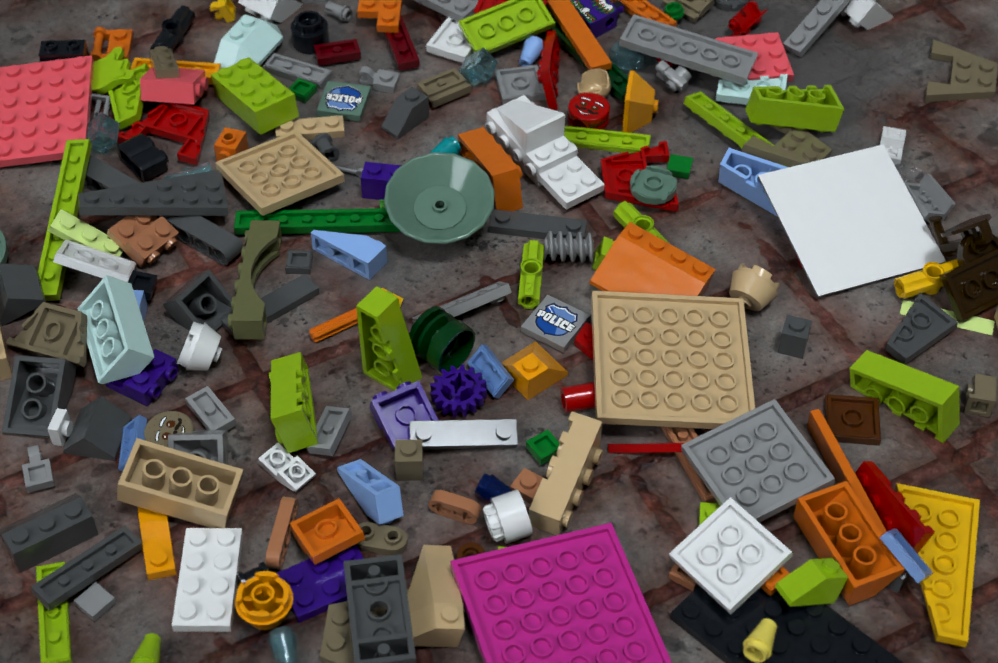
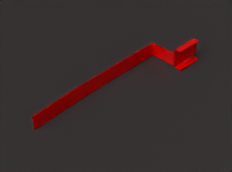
(644, 448)

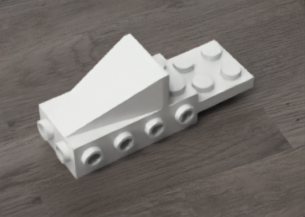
(542, 151)

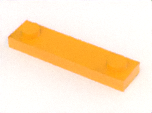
(156, 544)

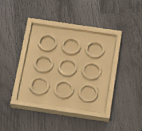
(279, 172)

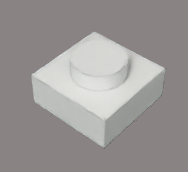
(60, 427)

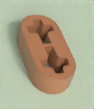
(455, 507)

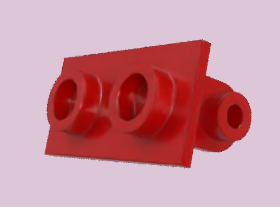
(743, 20)

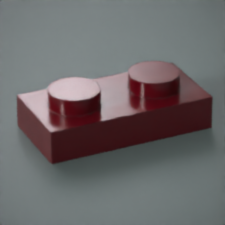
(337, 52)

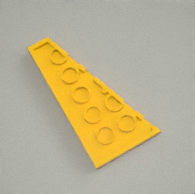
(949, 556)

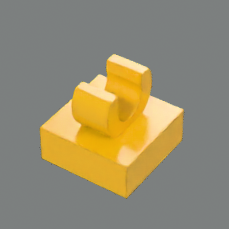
(225, 9)

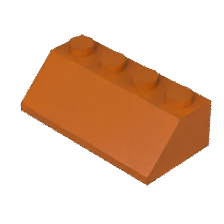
(843, 530)

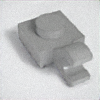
(382, 80)
(38, 472)

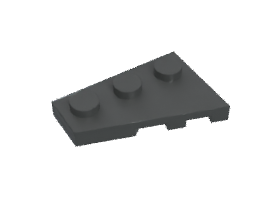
(919, 330)

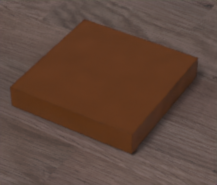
(853, 419)

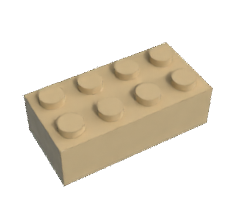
(179, 484)

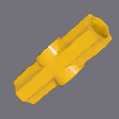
(923, 281)

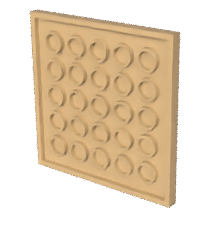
(670, 359)

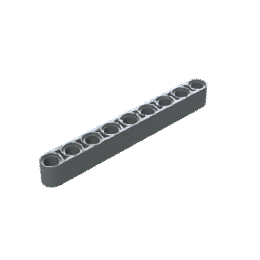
(192, 230)

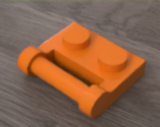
(117, 38)

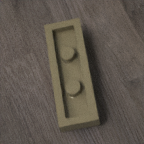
(163, 62)

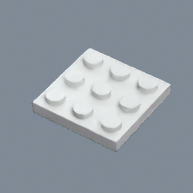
(730, 555)

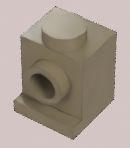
(981, 395)

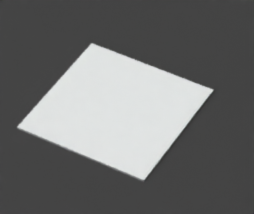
(850, 220)

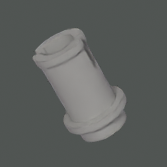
(344, 12)

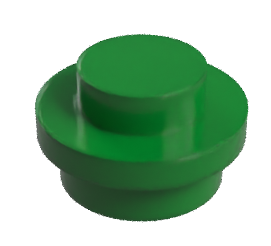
(674, 10)

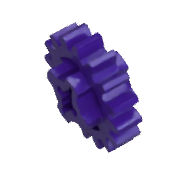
(458, 390)

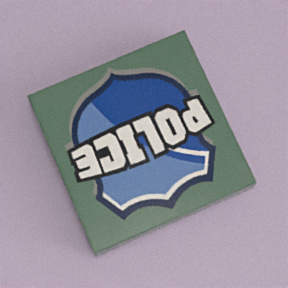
(344, 100)

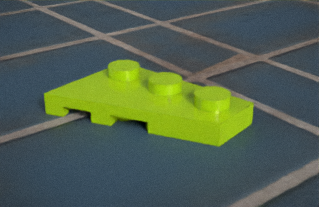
(127, 99)

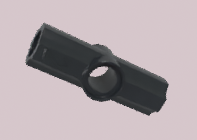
(174, 28)

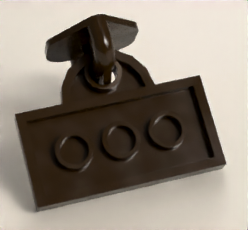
(974, 282)

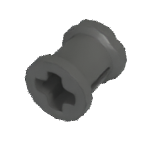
(324, 145)

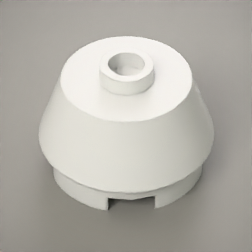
(200, 348)

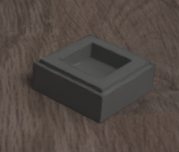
(299, 262)

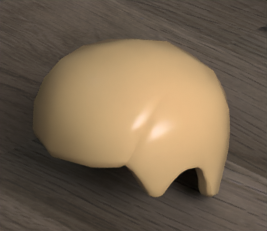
(595, 81)

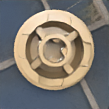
(753, 286)

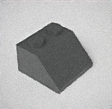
(200, 301)

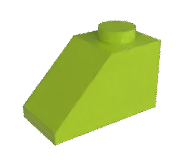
(813, 583)

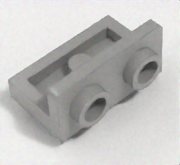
(930, 198)

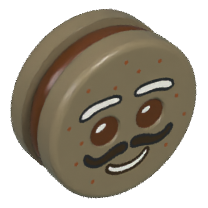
(166, 423)

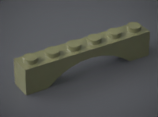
(249, 311)

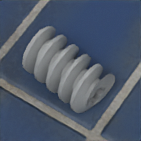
(569, 246)

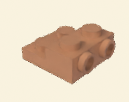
(143, 237)

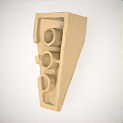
(435, 600)

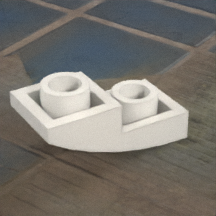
(285, 468)

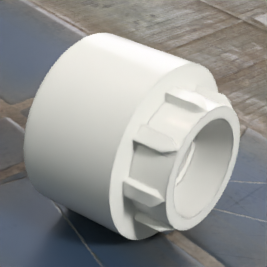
(507, 517)

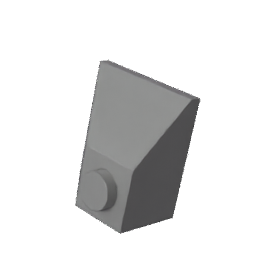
(202, 443)

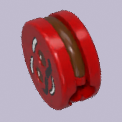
(589, 111)

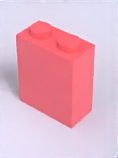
(182, 90)

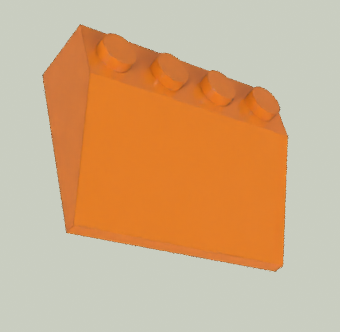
(650, 265)

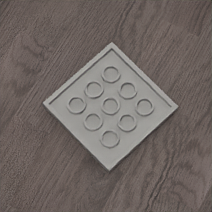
(758, 462)

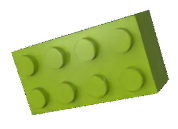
(255, 95)

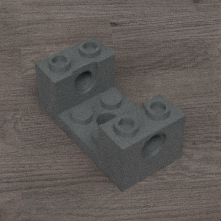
(372, 585)

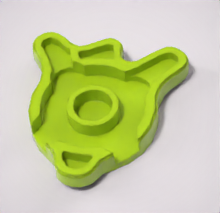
(111, 72)

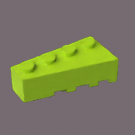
(795, 107)
(385, 340)

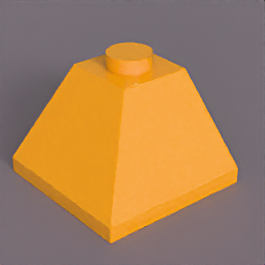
(638, 103)
(533, 370)

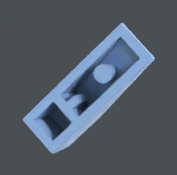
(352, 251)
(373, 491)

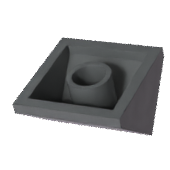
(19, 291)
(98, 431)

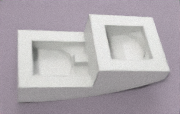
(893, 140)

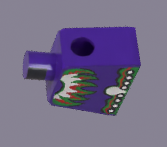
(599, 14)

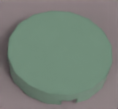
(653, 185)

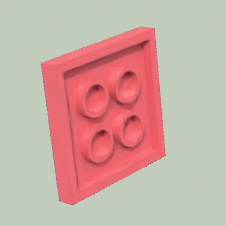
(771, 58)

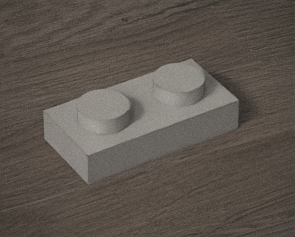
(210, 410)
(330, 430)

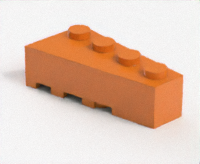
(502, 171)

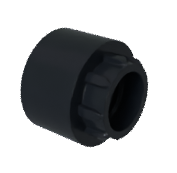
(309, 30)

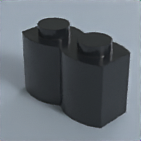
(143, 157)

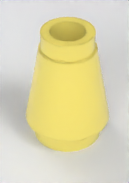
(760, 641)

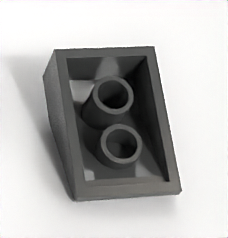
(36, 392)

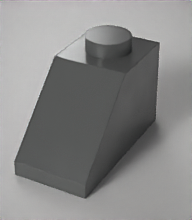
(406, 113)

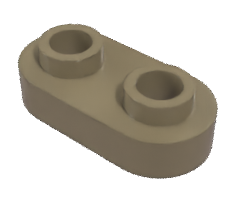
(378, 539)

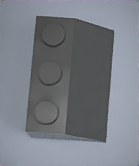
(49, 532)

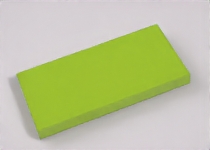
(506, 24)

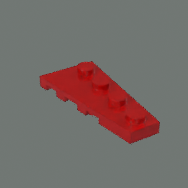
(891, 506)

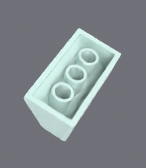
(115, 331)

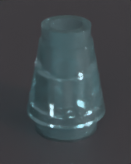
(283, 645)

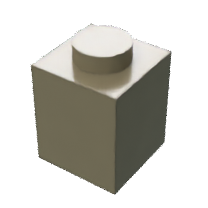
(409, 460)

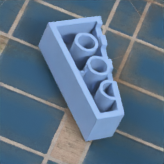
(740, 173)

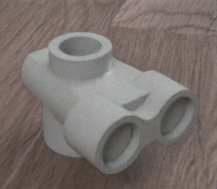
(674, 79)

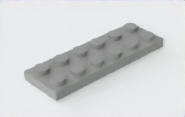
(688, 49)

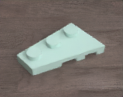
(739, 94)

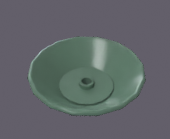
(439, 182)

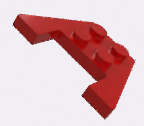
(176, 122)
(619, 168)

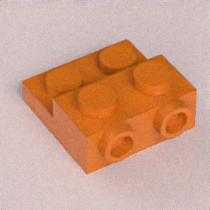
(326, 531)

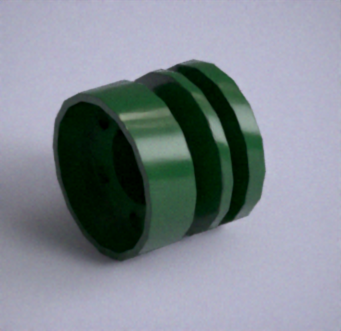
(441, 339)

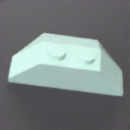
(247, 39)

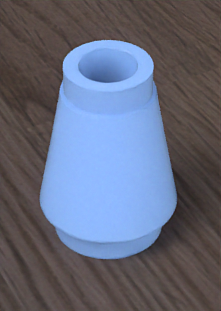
(531, 51)

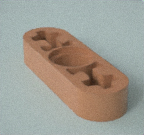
(281, 533)

